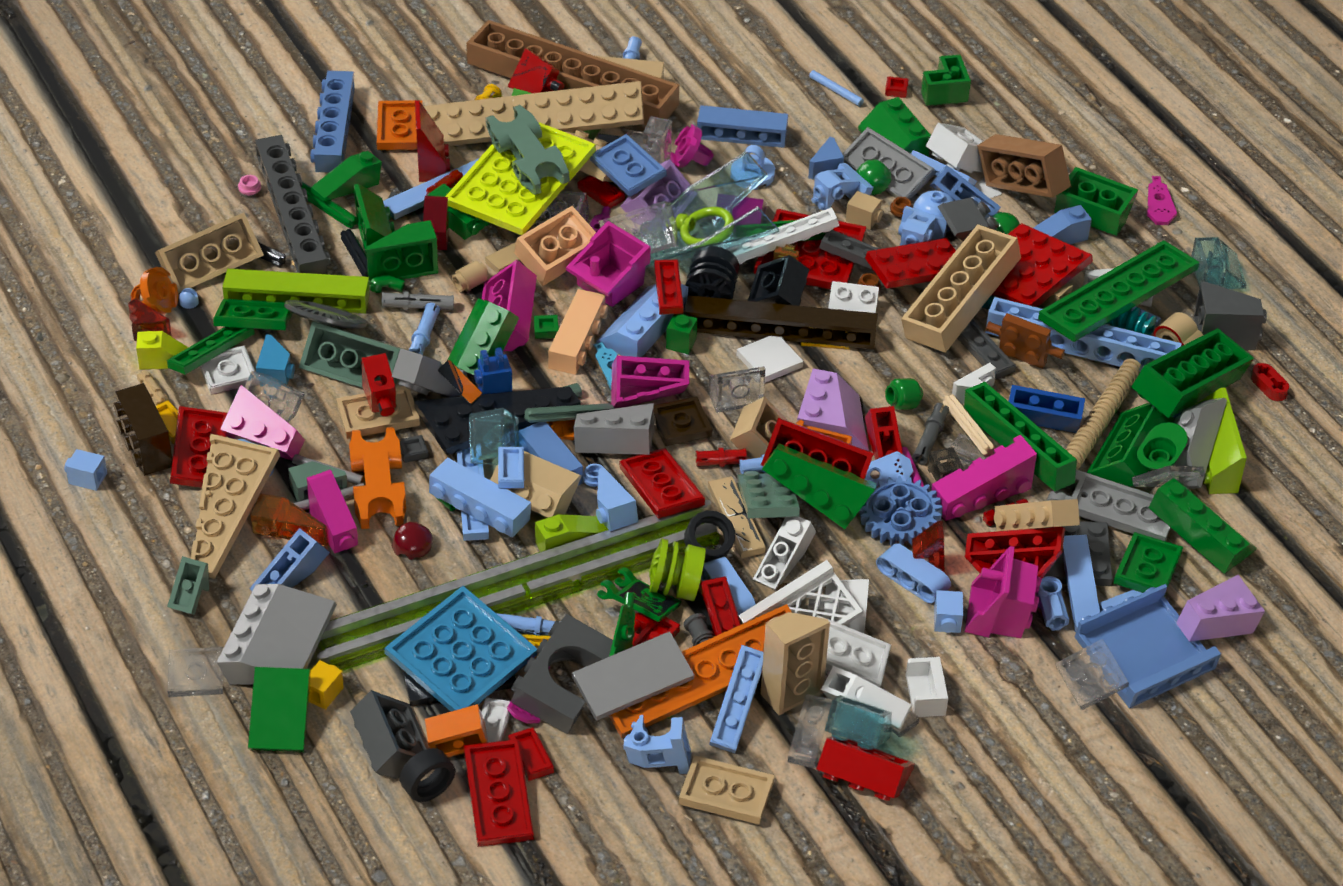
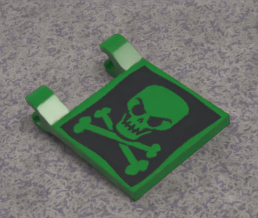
(648, 603)

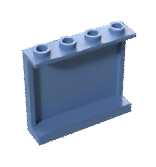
(1147, 645)

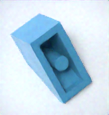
(275, 360)

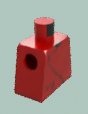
(535, 75)
(381, 393)

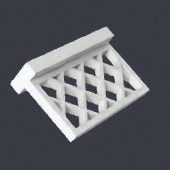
(804, 588)

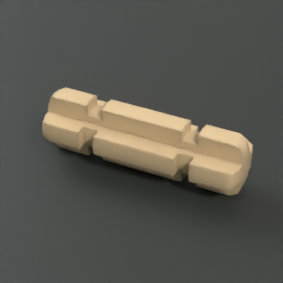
(152, 386)

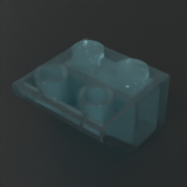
(1217, 263)
(858, 722)

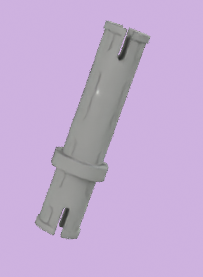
(416, 300)

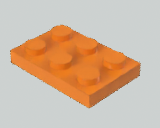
(396, 125)

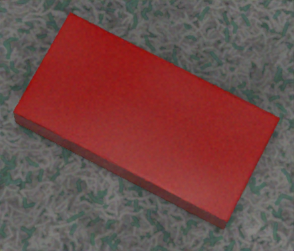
(601, 191)
(534, 756)

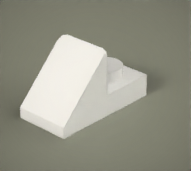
(981, 375)

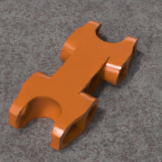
(378, 493)

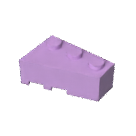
(1221, 612)

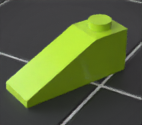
(565, 529)

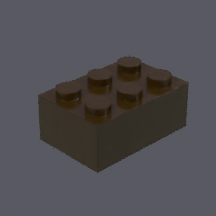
(143, 429)

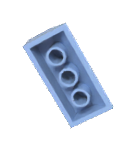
(639, 325)

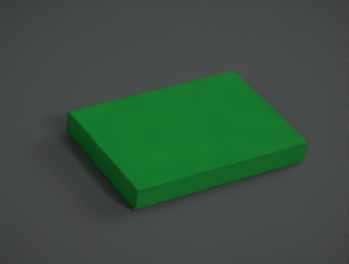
(252, 314)
(1147, 563)
(279, 709)

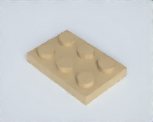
(357, 415)
(726, 789)

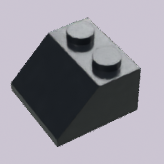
(779, 282)

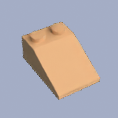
(554, 244)

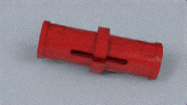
(720, 457)

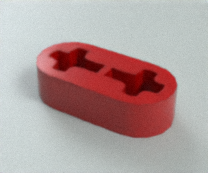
(1269, 382)

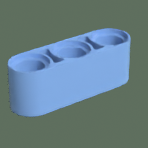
(721, 567)
(911, 573)

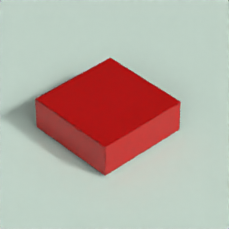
(896, 87)

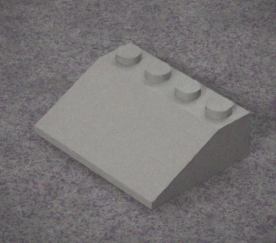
(275, 630)

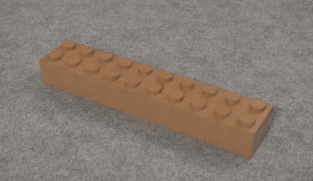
(501, 47)

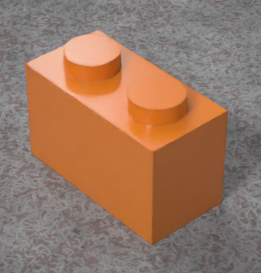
(455, 729)

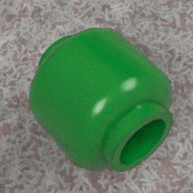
(904, 394)

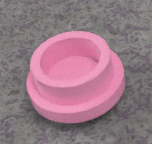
(249, 185)

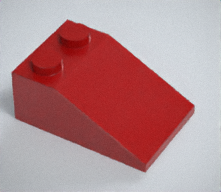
(430, 146)

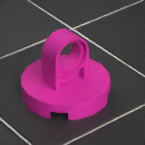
(690, 148)

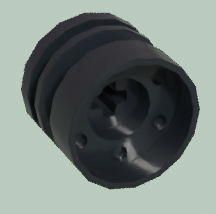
(713, 273)

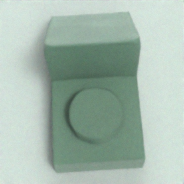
(188, 585)

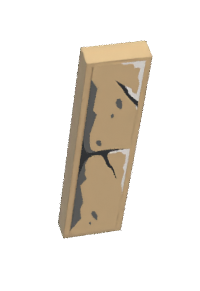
(730, 503)

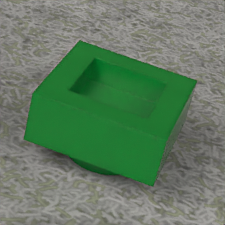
(545, 326)

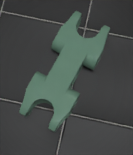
(532, 158)

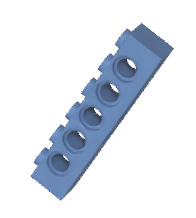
(333, 120)

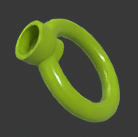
(688, 222)

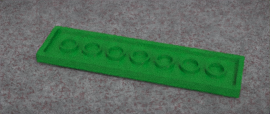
(1118, 290)

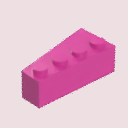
(987, 480)

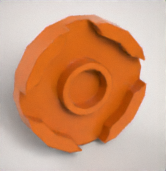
(157, 290)

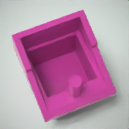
(611, 263)
(1003, 598)

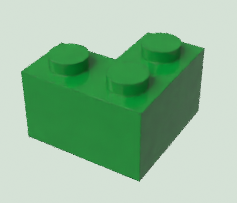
(946, 84)

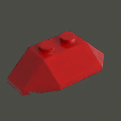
(1032, 546)

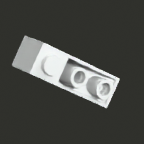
(785, 551)
(854, 687)

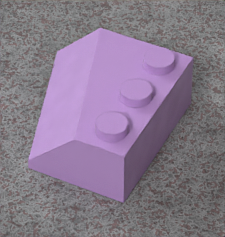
(833, 407)

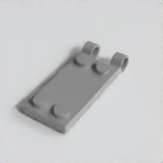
(1115, 505)

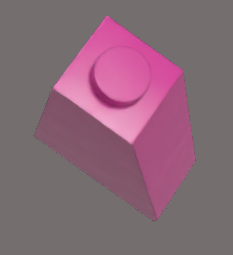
(330, 508)

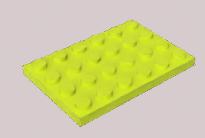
(498, 197)

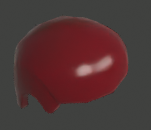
(412, 540)

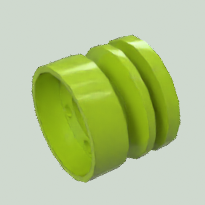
(677, 569)

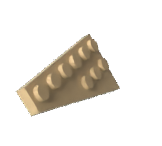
(228, 494)

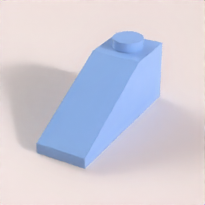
(615, 504)

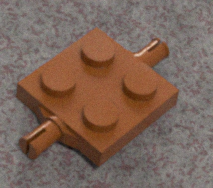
(1025, 340)

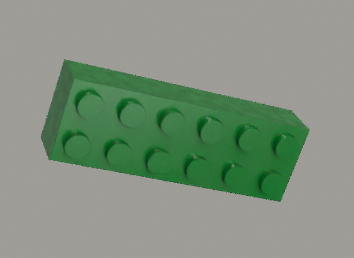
(1192, 372)

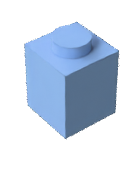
(86, 469)
(948, 611)

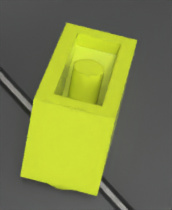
(156, 348)

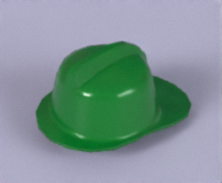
(1162, 446)

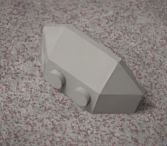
(1201, 426)

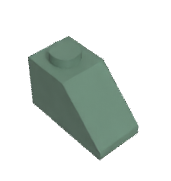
(299, 474)

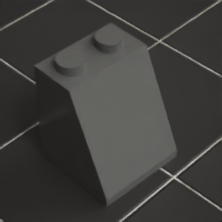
(1231, 312)

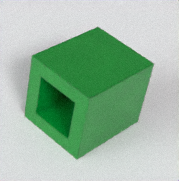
(681, 333)

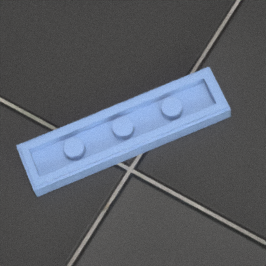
(1080, 577)
(737, 699)

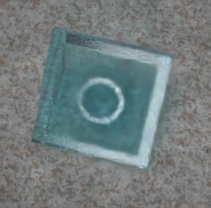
(489, 431)

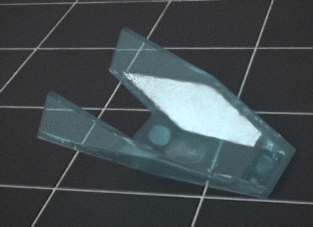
(721, 189)

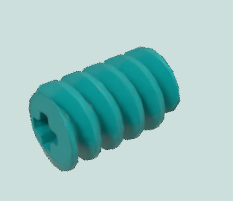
(1132, 321)

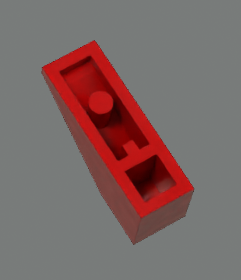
(883, 432)

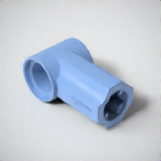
(1052, 603)

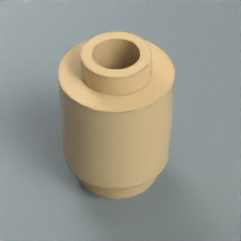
(470, 276)

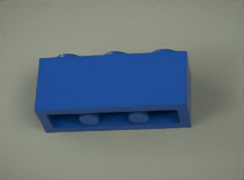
(1048, 408)

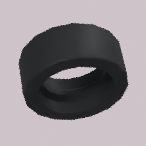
(717, 519)
(421, 765)

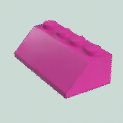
(513, 290)

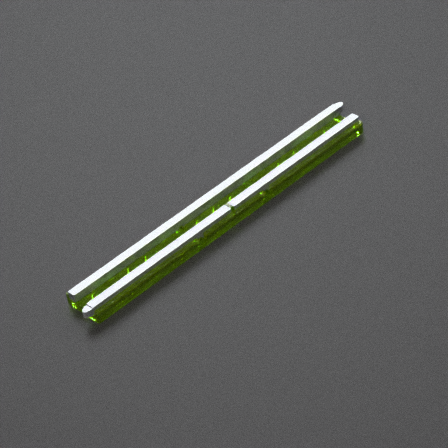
(514, 584)

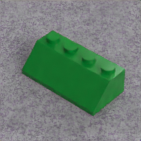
(1118, 454)
(1200, 525)

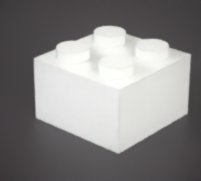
(956, 146)

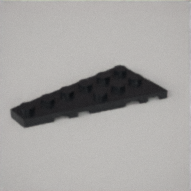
(450, 416)

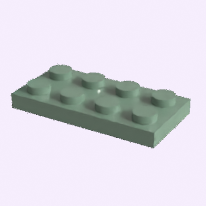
(766, 496)

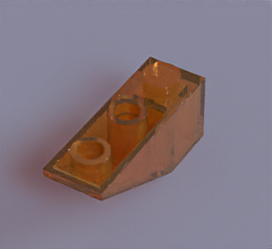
(282, 519)

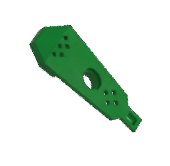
(625, 626)

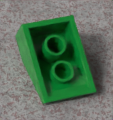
(404, 253)

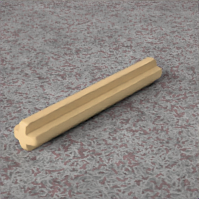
(969, 425)

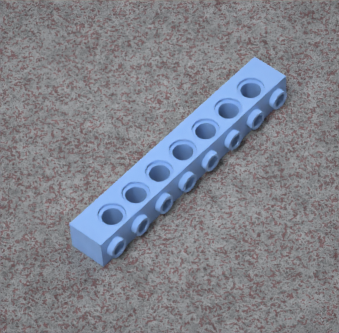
(1104, 344)

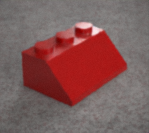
(864, 768)

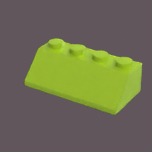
(1228, 454)

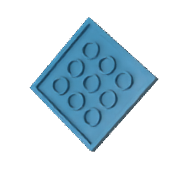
(461, 651)

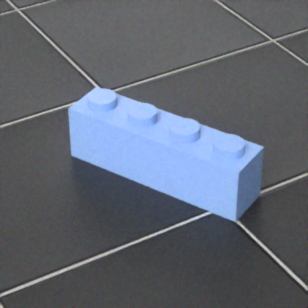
(479, 497)

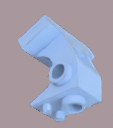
(833, 184)
(921, 226)
(659, 751)

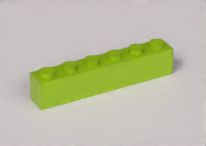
(338, 291)

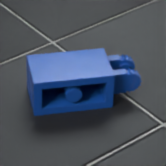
(493, 373)

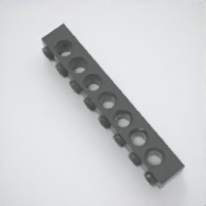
(291, 205)

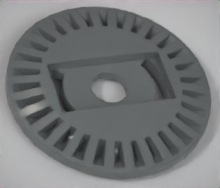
(325, 314)

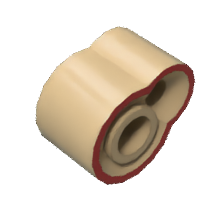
(1178, 328)

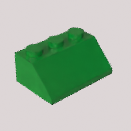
(898, 125)
(1102, 199)
(371, 216)
(485, 329)

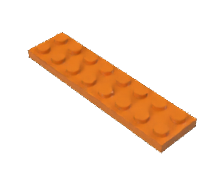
(712, 669)

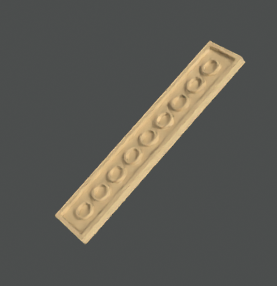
(563, 109)

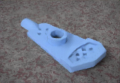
(887, 468)

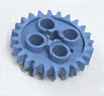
(900, 510)

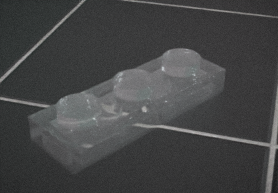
(809, 731)

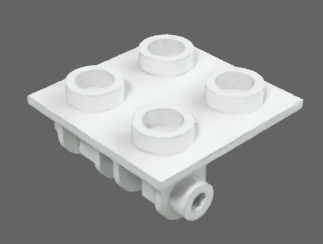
(853, 297)

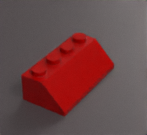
(819, 447)

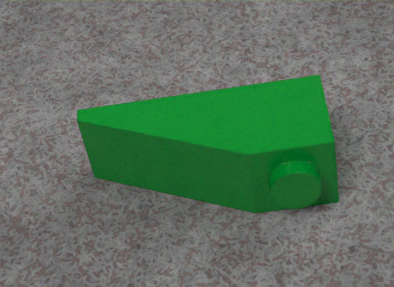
(356, 169)

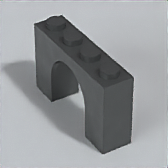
(539, 692)

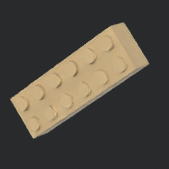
(961, 288)

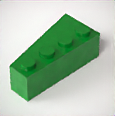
(820, 484)

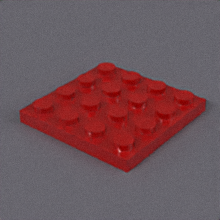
(821, 264)
(1042, 269)

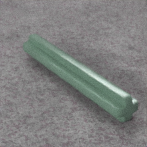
(562, 413)

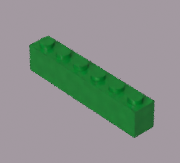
(1004, 422)

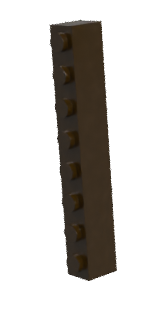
(784, 321)

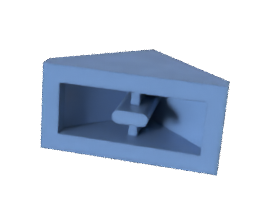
(826, 158)

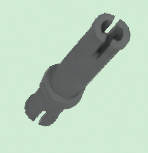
(933, 427)

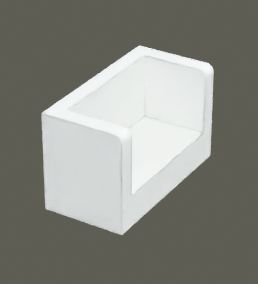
(926, 686)

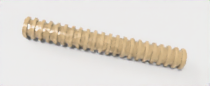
(1103, 411)

